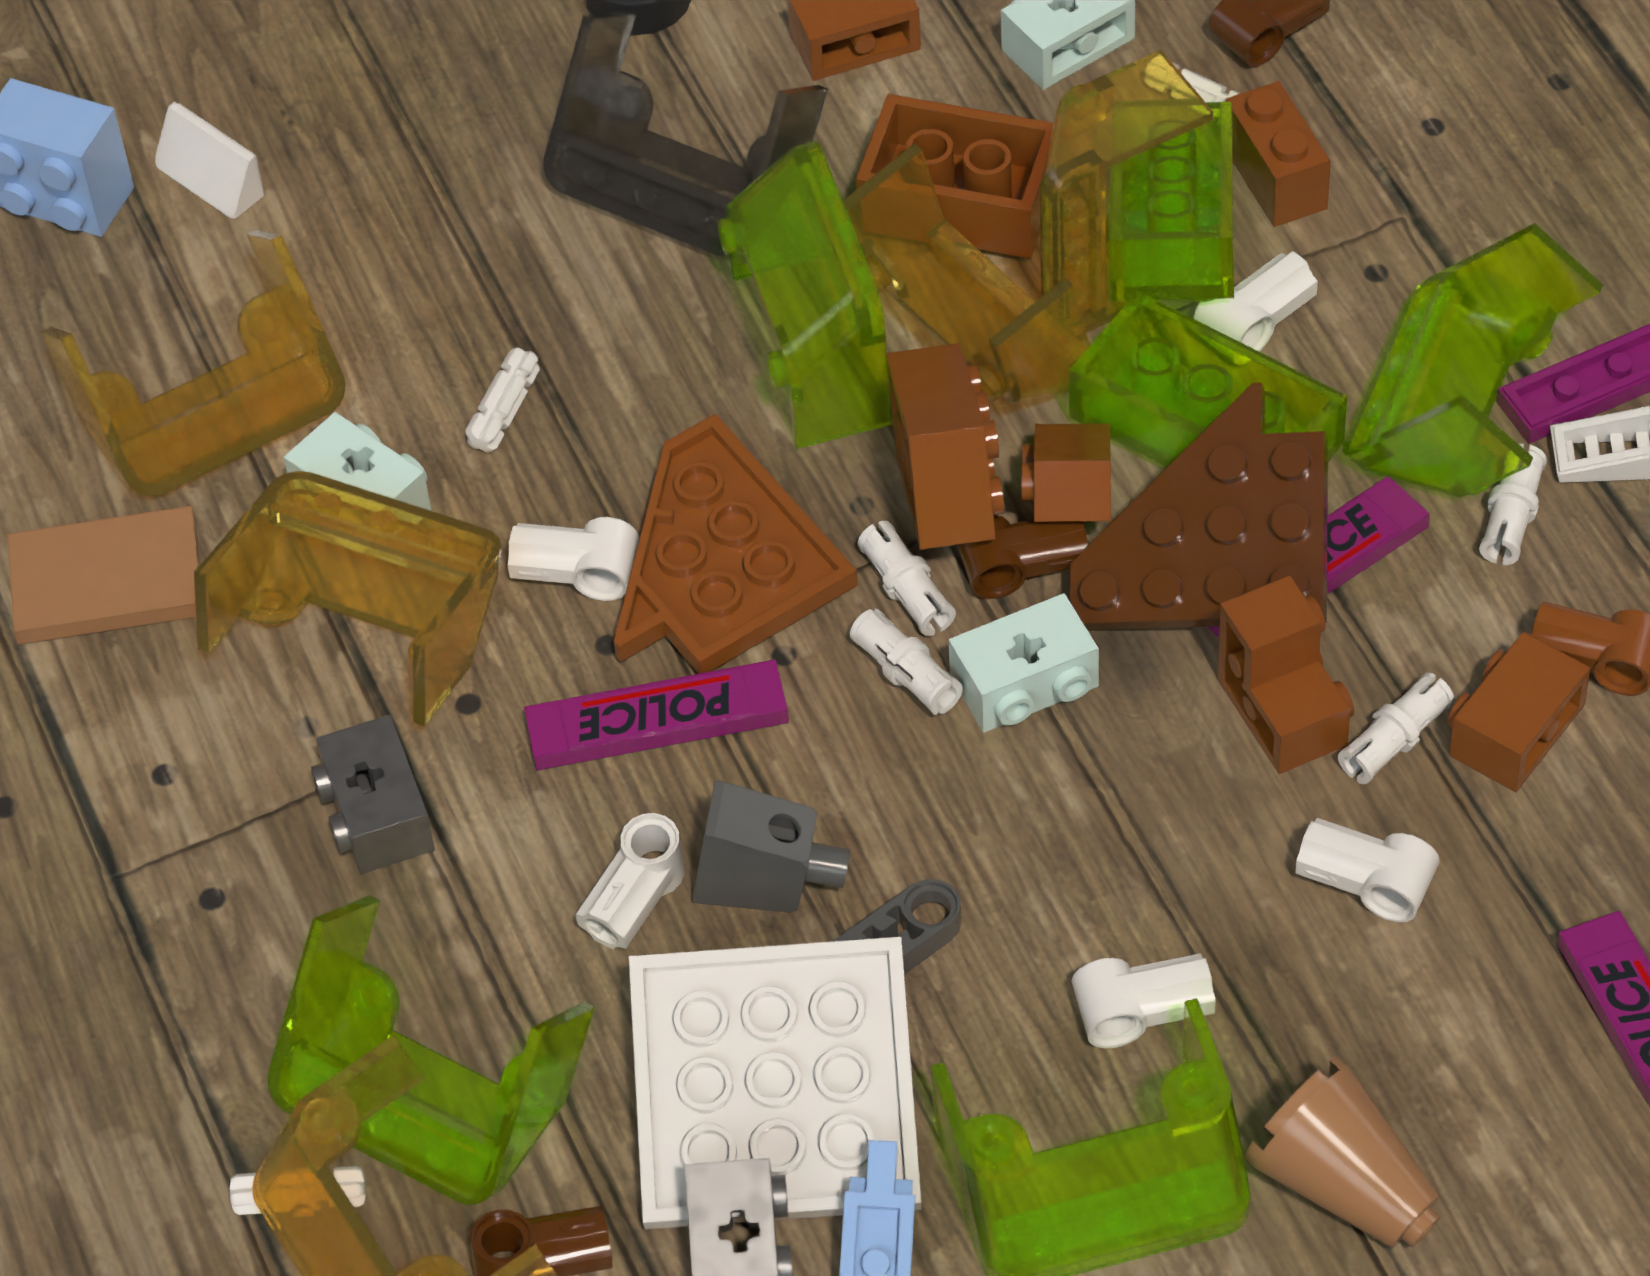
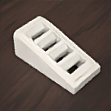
(1613, 428)

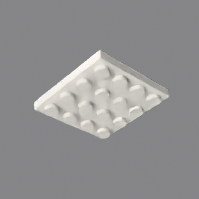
(774, 1060)

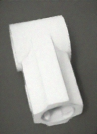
(1261, 301)
(590, 558)
(1385, 874)
(633, 883)
(1124, 1000)

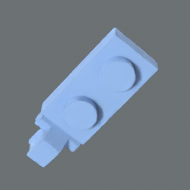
(878, 1218)

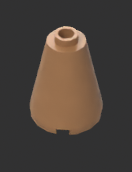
(1347, 1159)

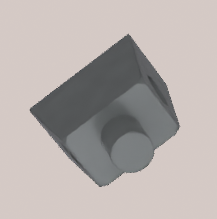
(762, 852)

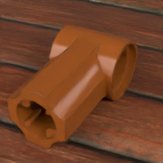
(1612, 647)

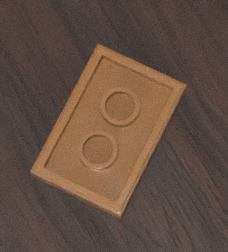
(103, 574)

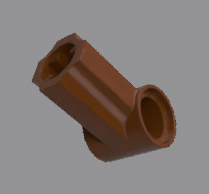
(1259, 27)
(1020, 552)
(569, 1240)

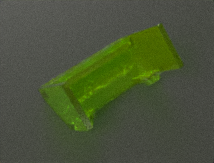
(817, 294)
(1450, 355)
(455, 1125)
(1108, 1193)

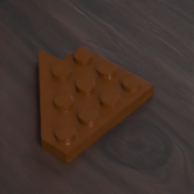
(1212, 527)

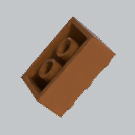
(980, 165)
(944, 445)

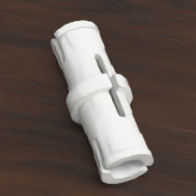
(1511, 508)
(906, 578)
(906, 661)
(1396, 728)

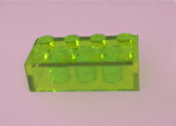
(1176, 216)
(1171, 376)

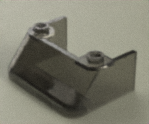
(613, 161)

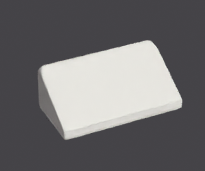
(208, 162)

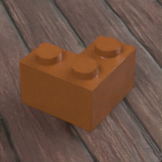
(1277, 674)

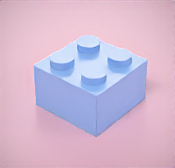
(61, 158)

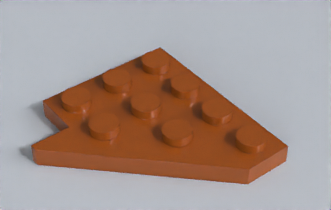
(723, 554)

